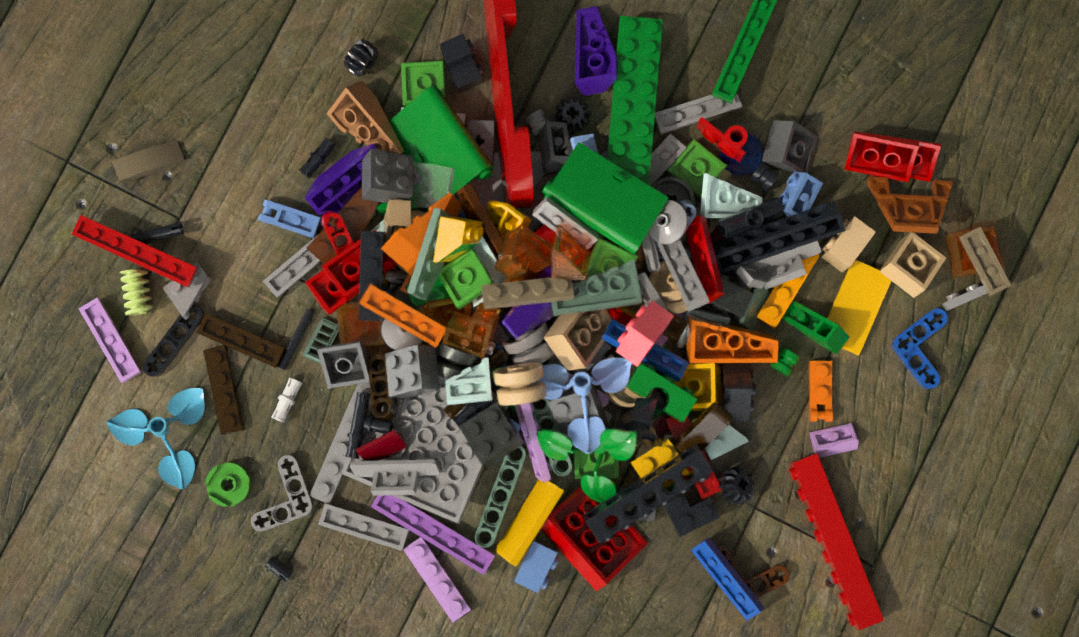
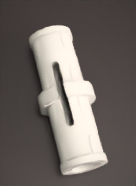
(286, 400)

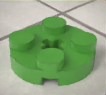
(216, 489)

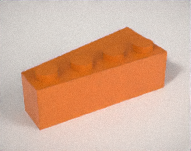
(724, 343)

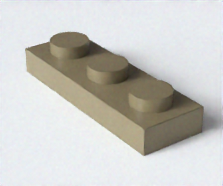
(985, 261)

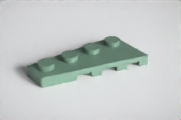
(426, 270)
(603, 291)

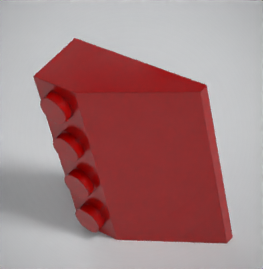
(575, 540)

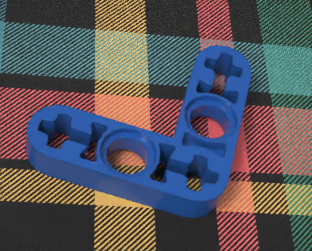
(913, 350)

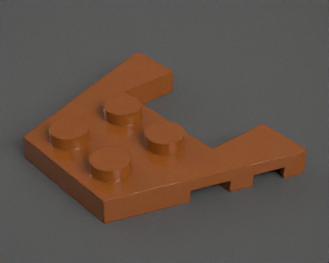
(911, 212)

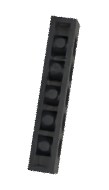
(778, 237)
(635, 493)

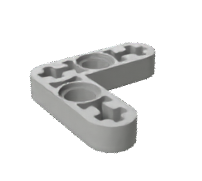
(291, 505)

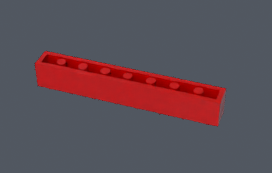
(836, 542)

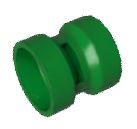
(785, 362)

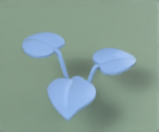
(610, 373)

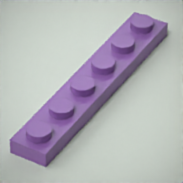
(434, 532)

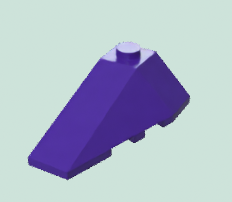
(595, 58)
(527, 317)

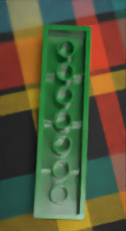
(635, 95)

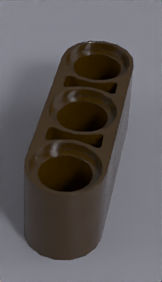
(379, 399)
(704, 428)

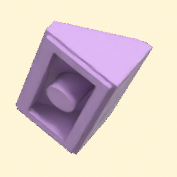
(834, 440)

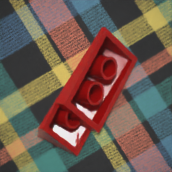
(891, 157)
(340, 278)

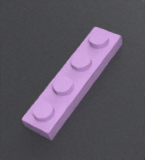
(110, 340)
(529, 429)
(437, 579)

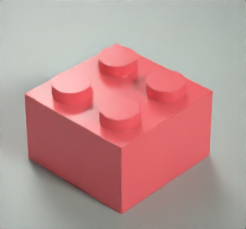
(643, 332)

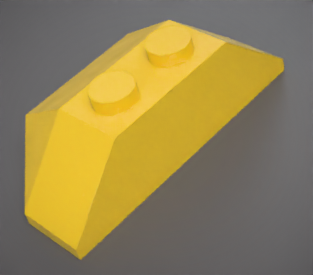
(506, 217)

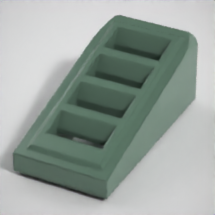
(315, 337)

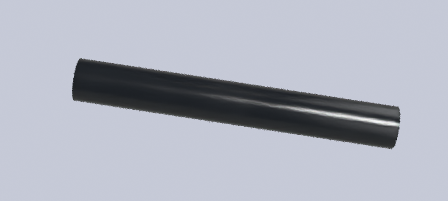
(295, 339)

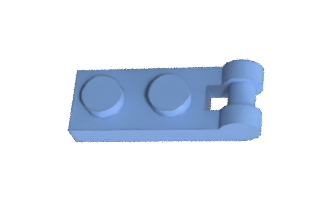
(290, 219)

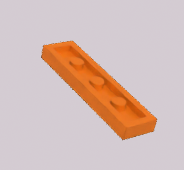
(403, 315)

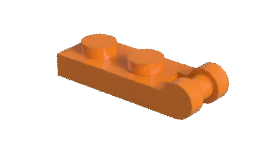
(820, 390)

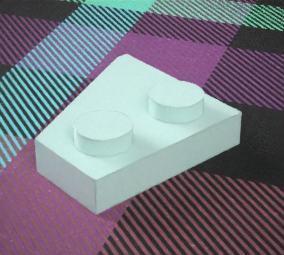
(724, 442)

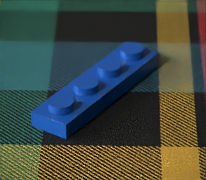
(658, 357)
(727, 579)

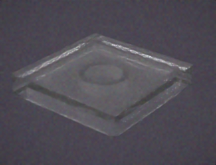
(430, 183)

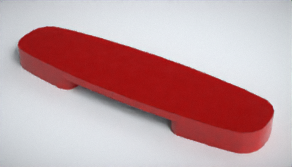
(511, 140)

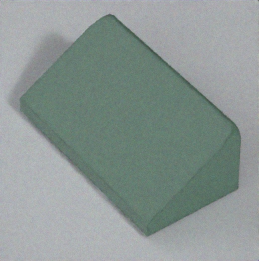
(756, 303)

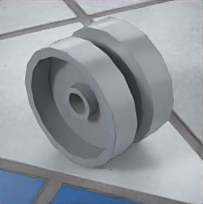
(530, 346)

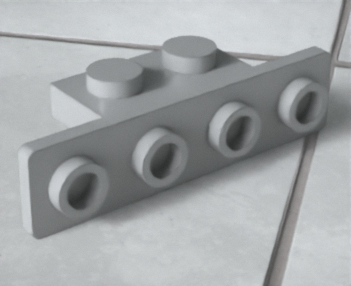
(783, 266)
(395, 476)

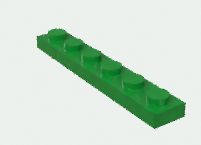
(743, 50)

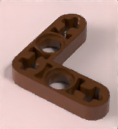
(770, 571)

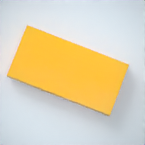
(858, 303)
(528, 521)

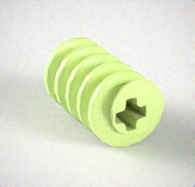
(135, 292)

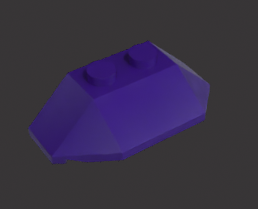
(338, 183)

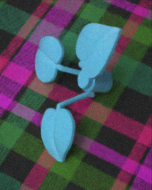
(131, 424)

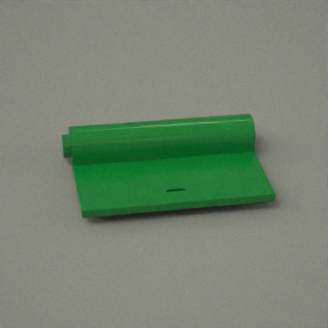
(436, 133)
(594, 196)

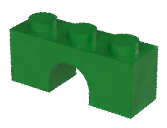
(678, 400)

